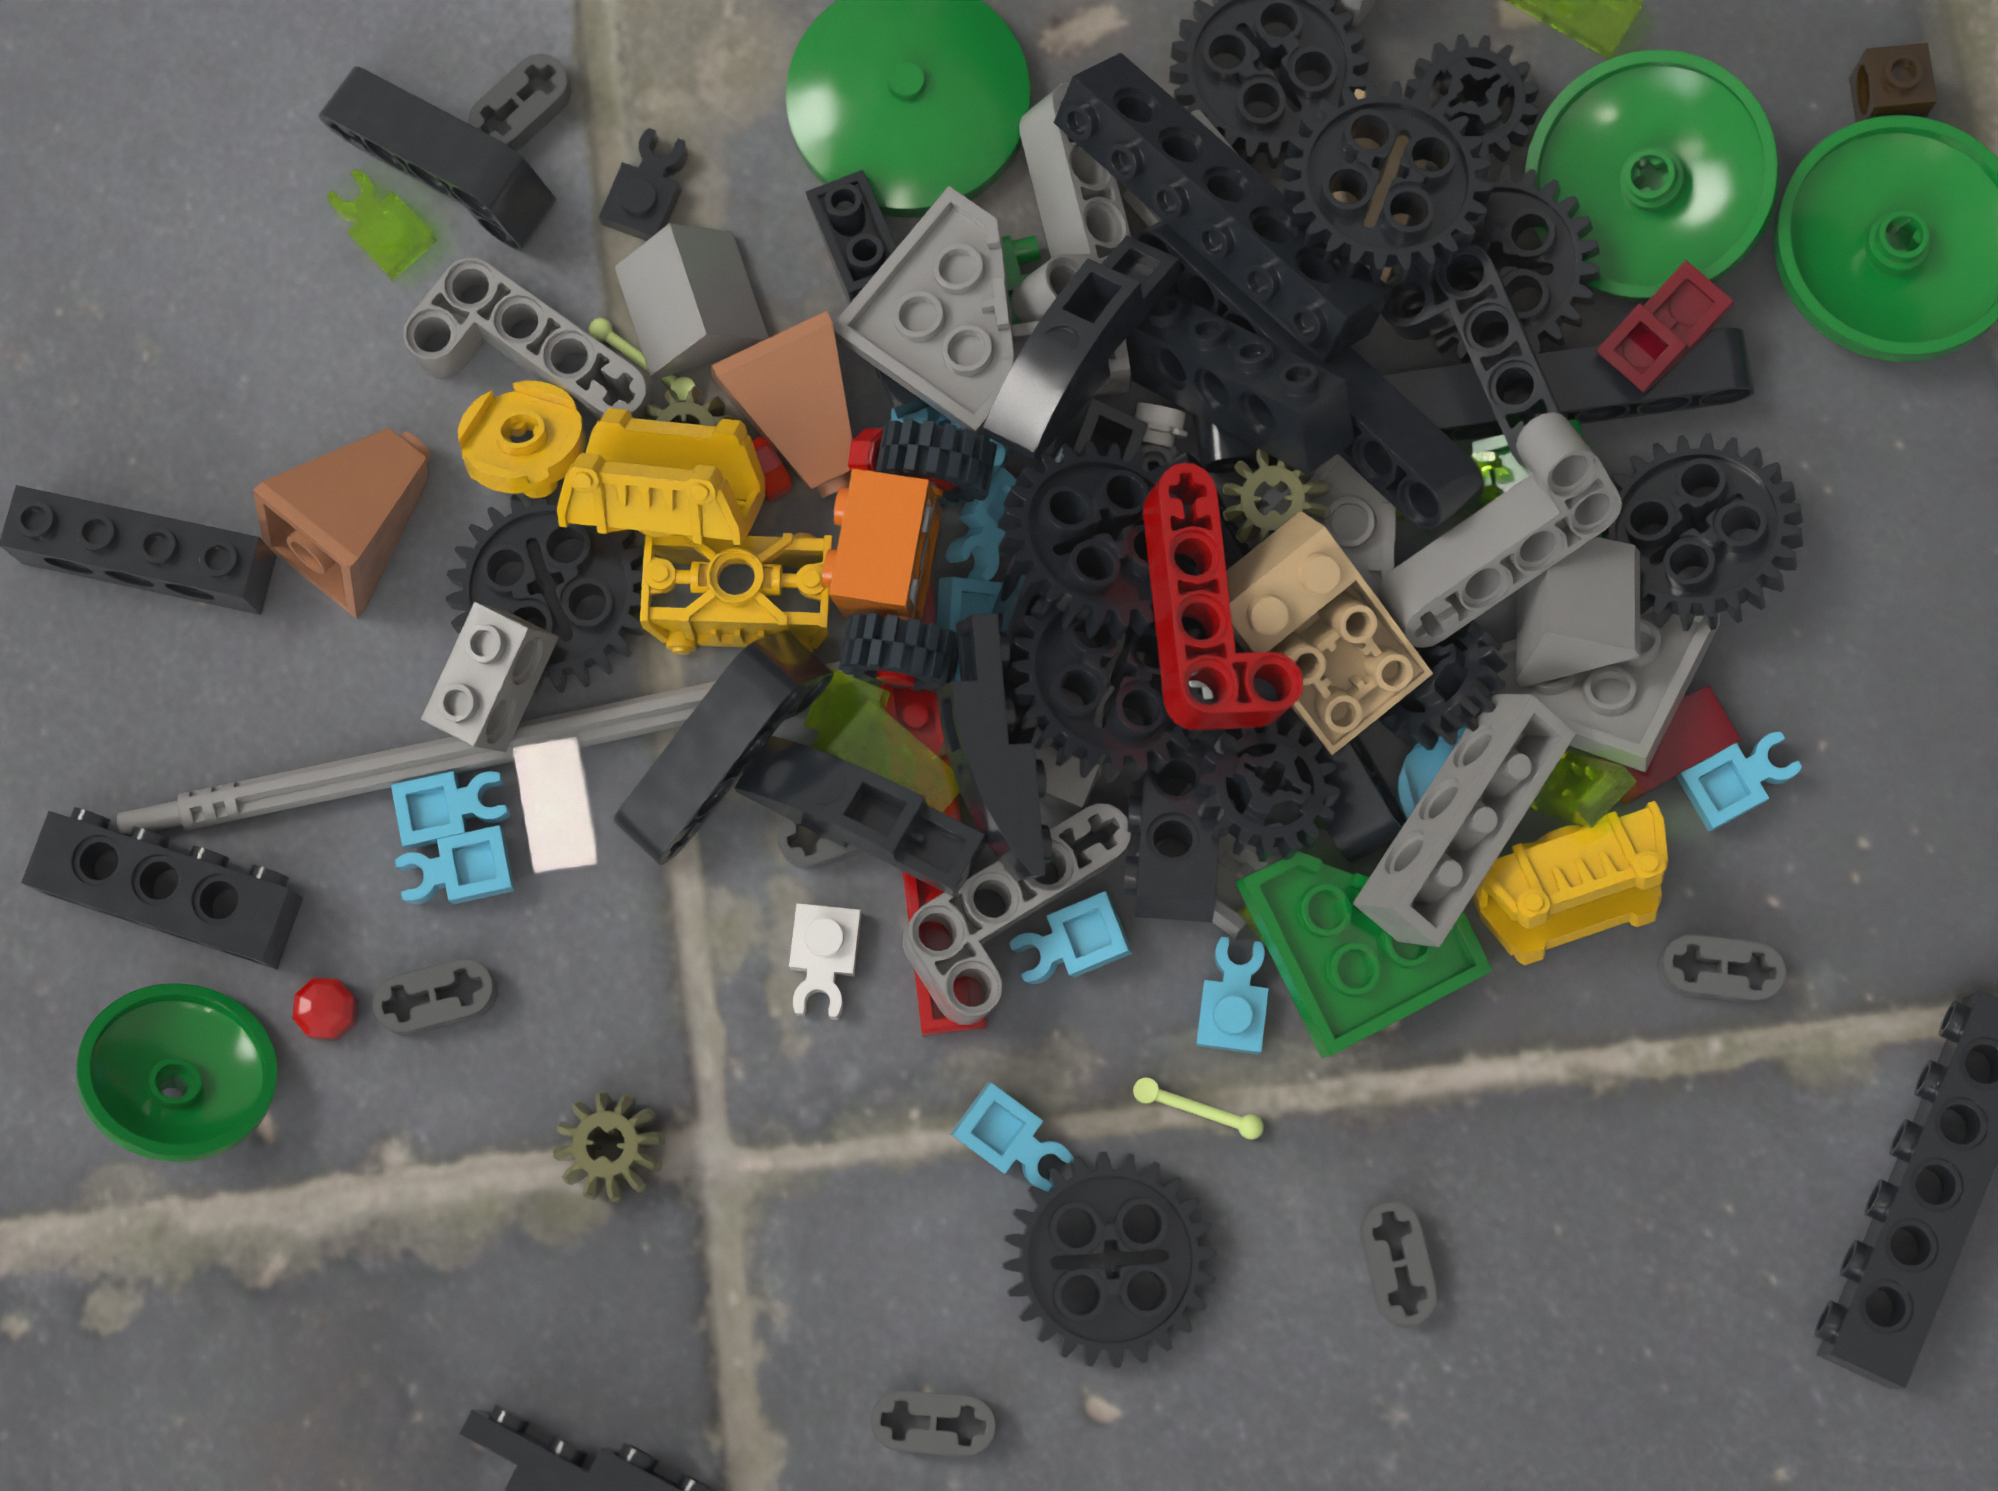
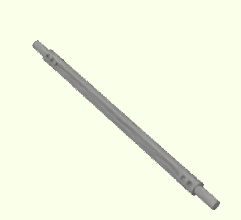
(407, 763)

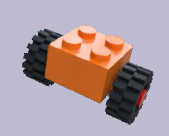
(889, 551)

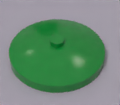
(909, 97)
(1663, 164)
(1893, 238)

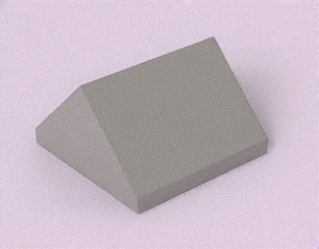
(689, 299)
(1579, 613)

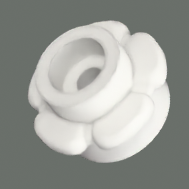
(1163, 423)

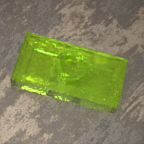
(1590, 22)
(889, 750)
(1582, 789)

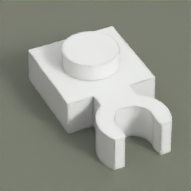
(824, 947)

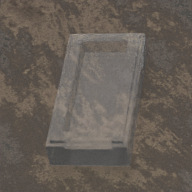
(556, 804)

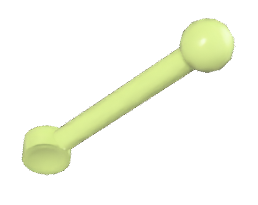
(602, 331)
(1147, 1091)

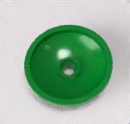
(181, 1041)

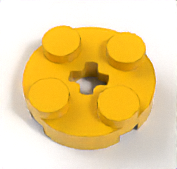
(526, 466)

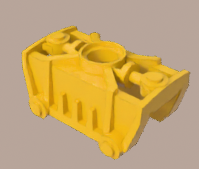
(665, 479)
(730, 619)
(1575, 883)

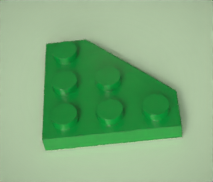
(1340, 963)

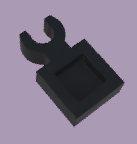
(644, 196)

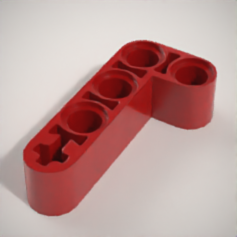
(1207, 601)

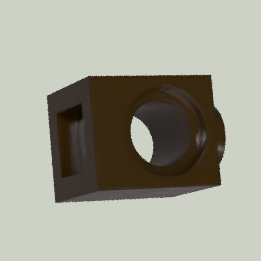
(1893, 82)

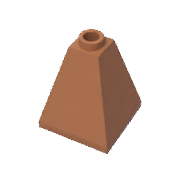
(795, 400)
(345, 513)

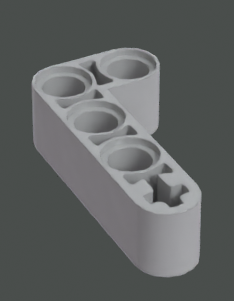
(1076, 206)
(538, 354)
(1509, 539)
(1021, 899)

